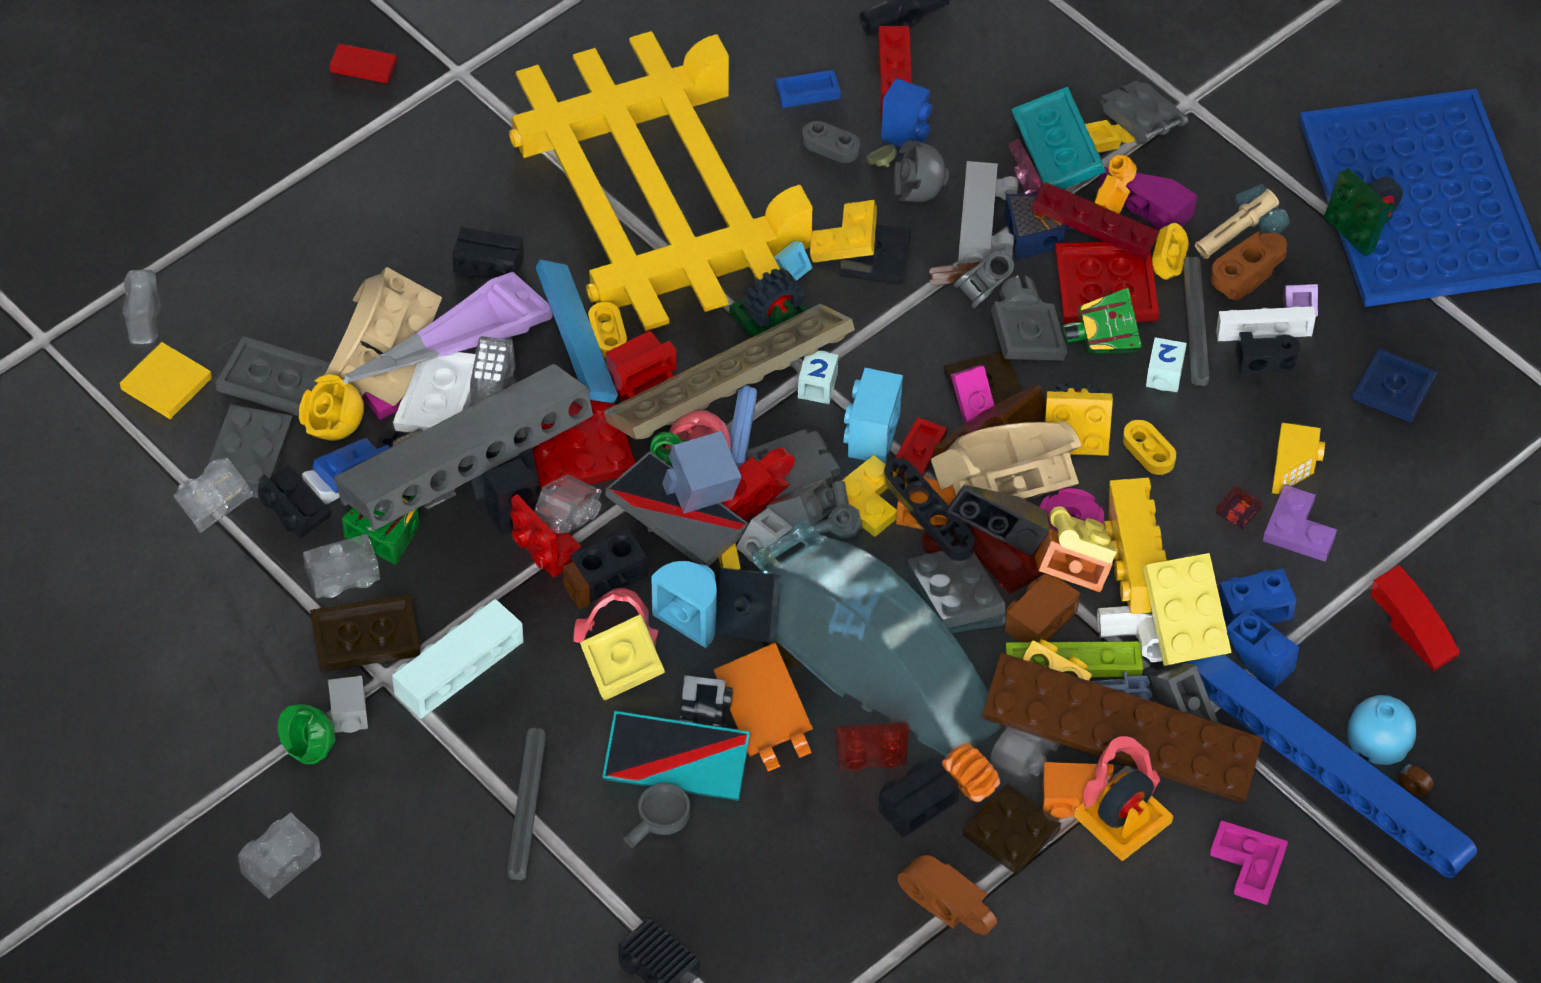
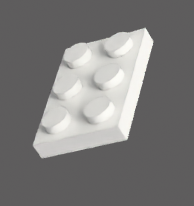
(435, 392)

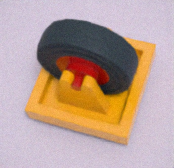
(1125, 814)

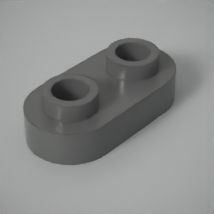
(829, 141)

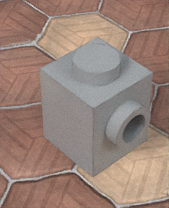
(762, 532)

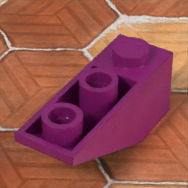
(1158, 199)

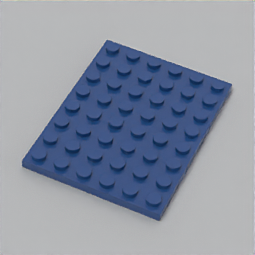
(1458, 207)

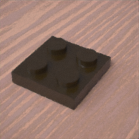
(1011, 829)

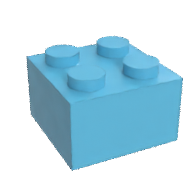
(873, 415)

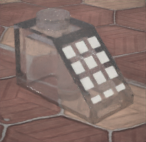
(491, 368)

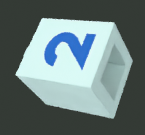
(1166, 365)
(818, 377)

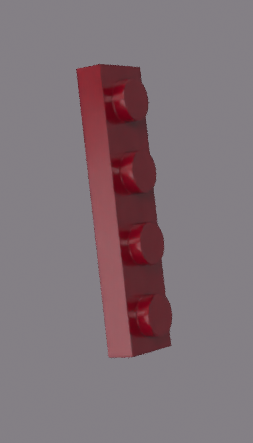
(1095, 220)

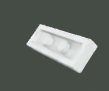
(1266, 322)

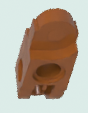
(1248, 264)
(946, 894)

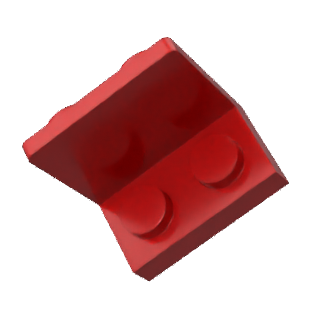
(547, 547)

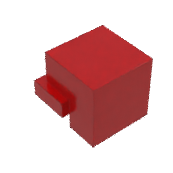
(640, 364)

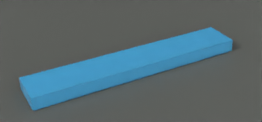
(576, 330)

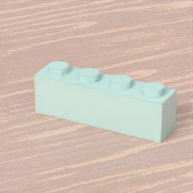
(457, 658)

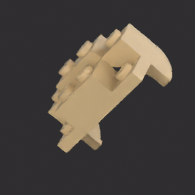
(1011, 459)

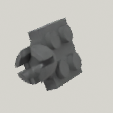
(1027, 324)

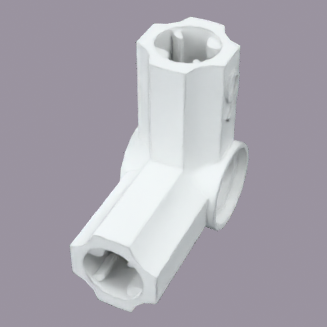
(1119, 622)

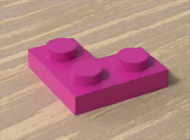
(1256, 853)

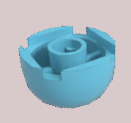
(1382, 729)

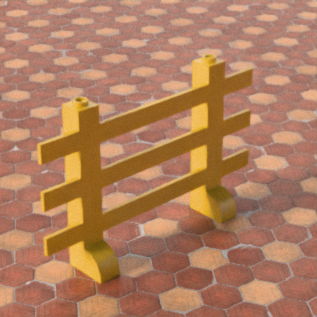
(618, 110)

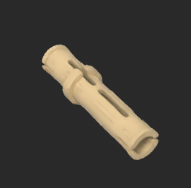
(1246, 216)

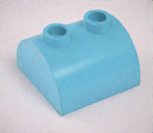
(686, 599)

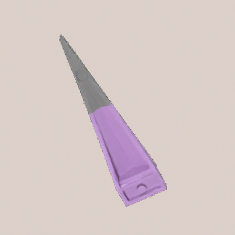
(495, 310)

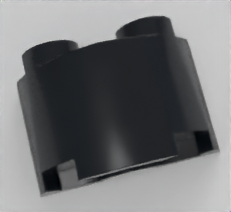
(705, 701)

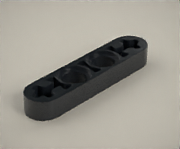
(924, 512)

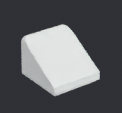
(320, 488)

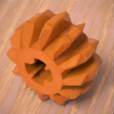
(972, 772)

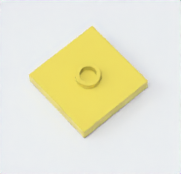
(622, 657)

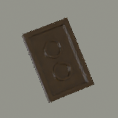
(365, 633)

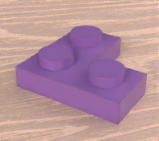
(1293, 531)

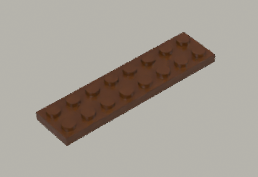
(1093, 715)

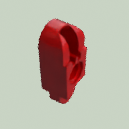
(760, 483)

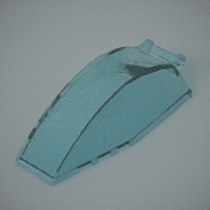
(875, 639)

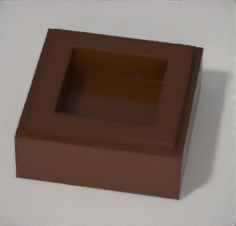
(576, 585)

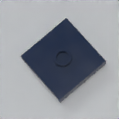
(1394, 385)

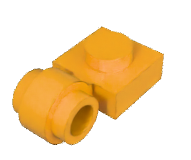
(1114, 190)

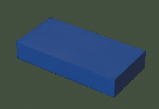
(807, 88)

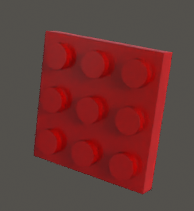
(1100, 269)
(586, 451)

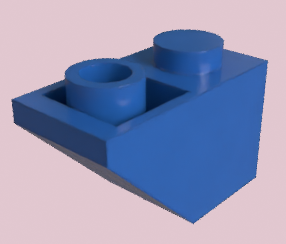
(1262, 648)

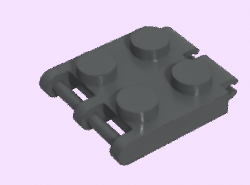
(1141, 109)
(810, 457)

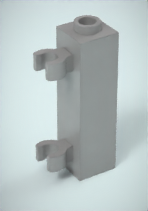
(978, 212)

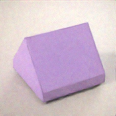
(1301, 296)

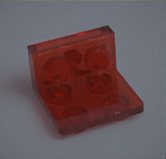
(1006, 563)
(871, 746)

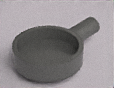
(662, 811)

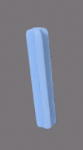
(742, 423)

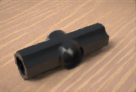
(897, 12)

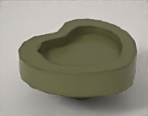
(882, 156)

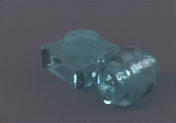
(1273, 221)

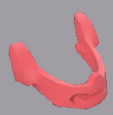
(582, 626)
(1128, 745)

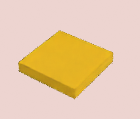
(166, 380)

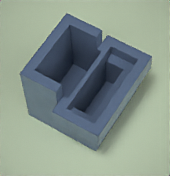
(702, 472)

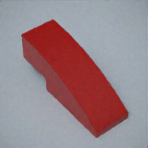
(1414, 617)

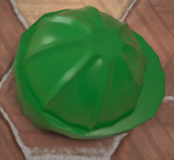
(306, 733)

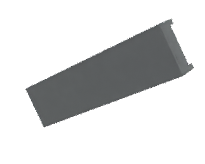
(463, 442)

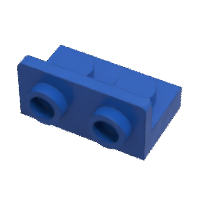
(344, 459)

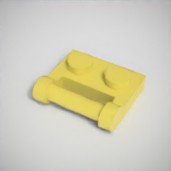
(1082, 536)

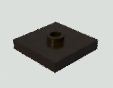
(999, 373)

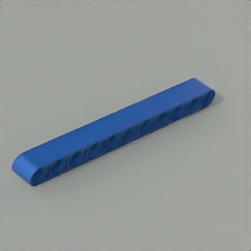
(1335, 766)

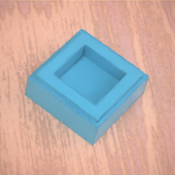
(794, 260)

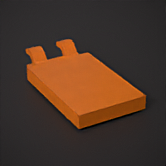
(766, 703)

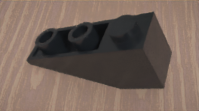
(1002, 516)

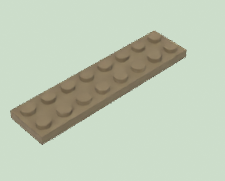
(729, 371)

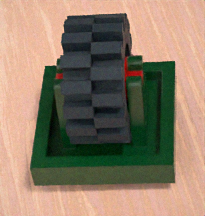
(769, 302)

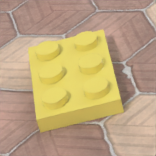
(1186, 609)

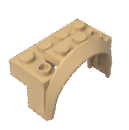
(386, 314)

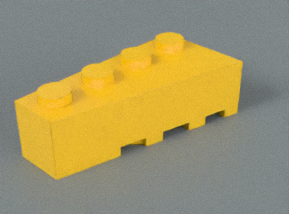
(1134, 537)

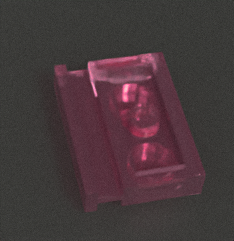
(1025, 170)

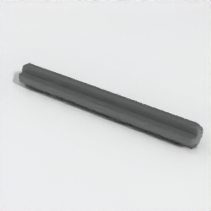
(1196, 321)
(526, 804)

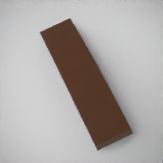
(1020, 408)

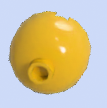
(331, 408)

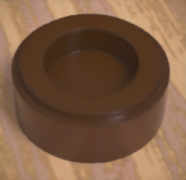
(1415, 780)

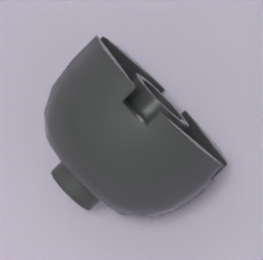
(920, 172)

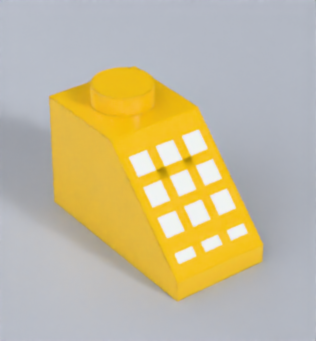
(1296, 455)

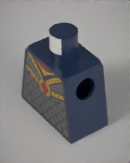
(1031, 230)

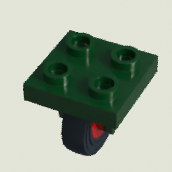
(1362, 208)

